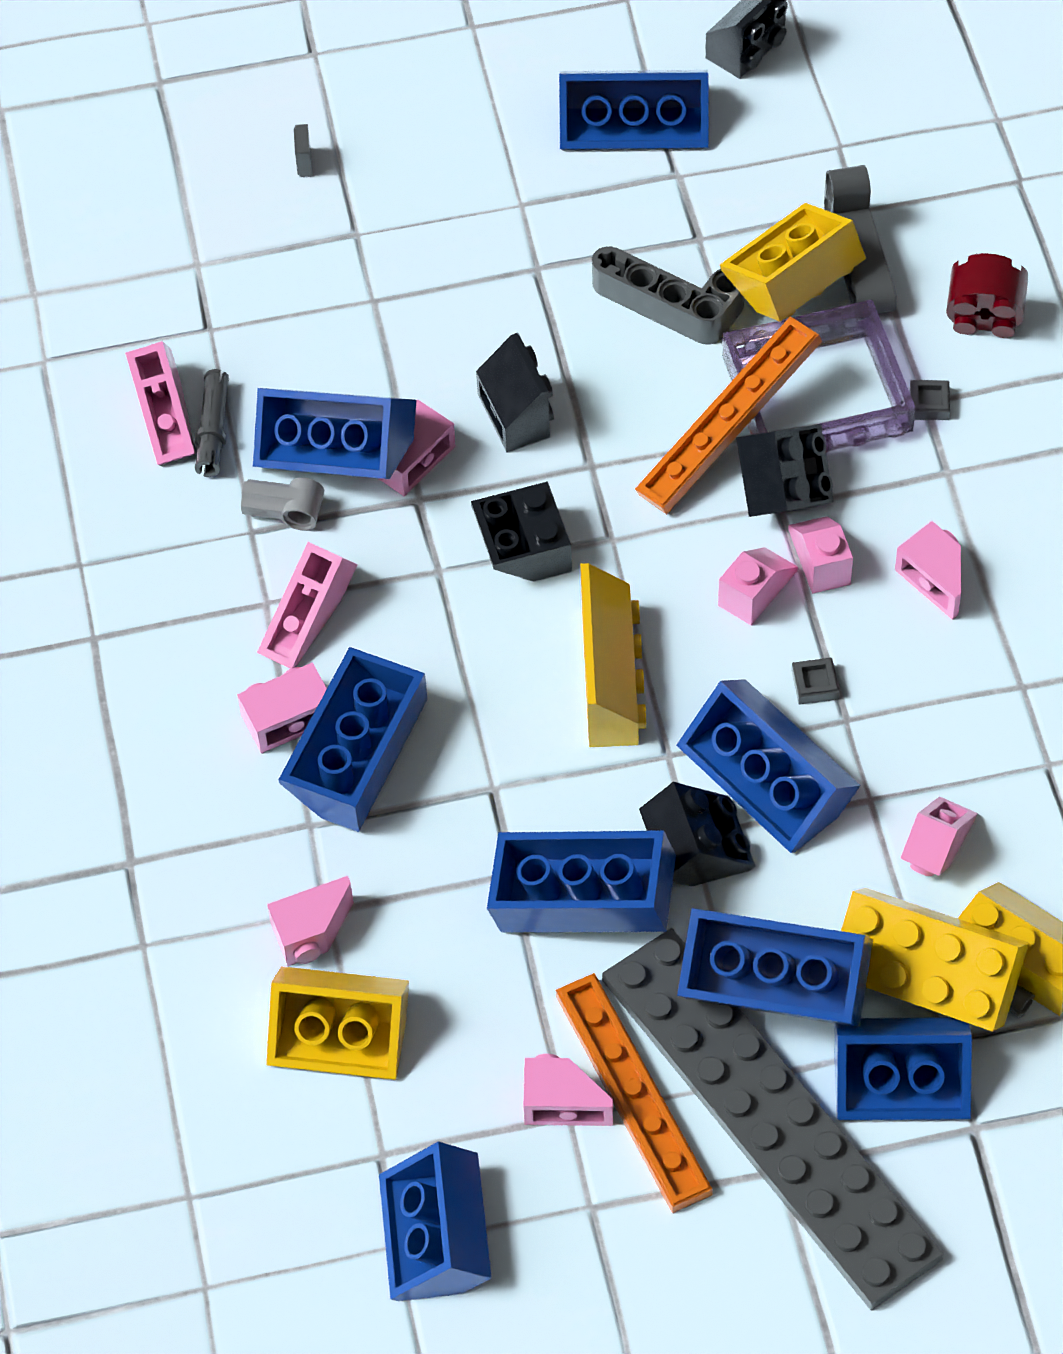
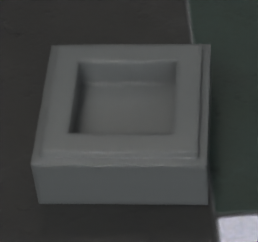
(303, 150)
(931, 399)
(815, 680)

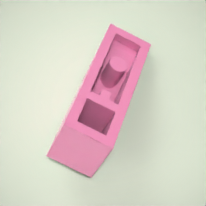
(162, 401)
(306, 604)

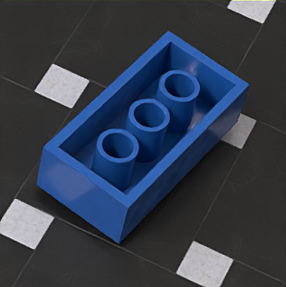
(582, 881)
(775, 967)

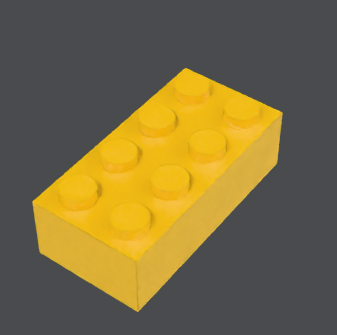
(937, 959)

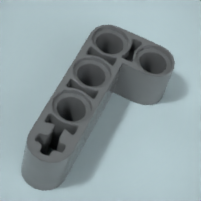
(849, 195)
(665, 298)

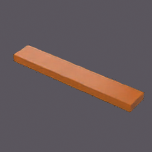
(728, 415)
(634, 1093)

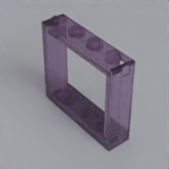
(835, 327)

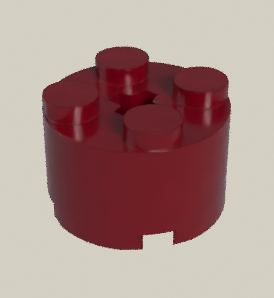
(987, 295)

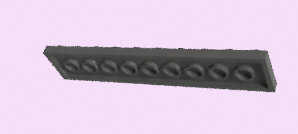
(776, 1125)

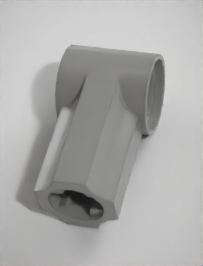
(294, 503)

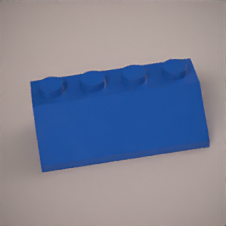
(634, 109)
(332, 432)
(355, 737)
(767, 764)

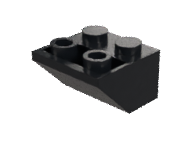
(746, 35)
(515, 394)
(785, 470)
(524, 533)
(701, 832)

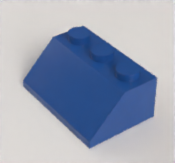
(903, 1069)
(434, 1224)

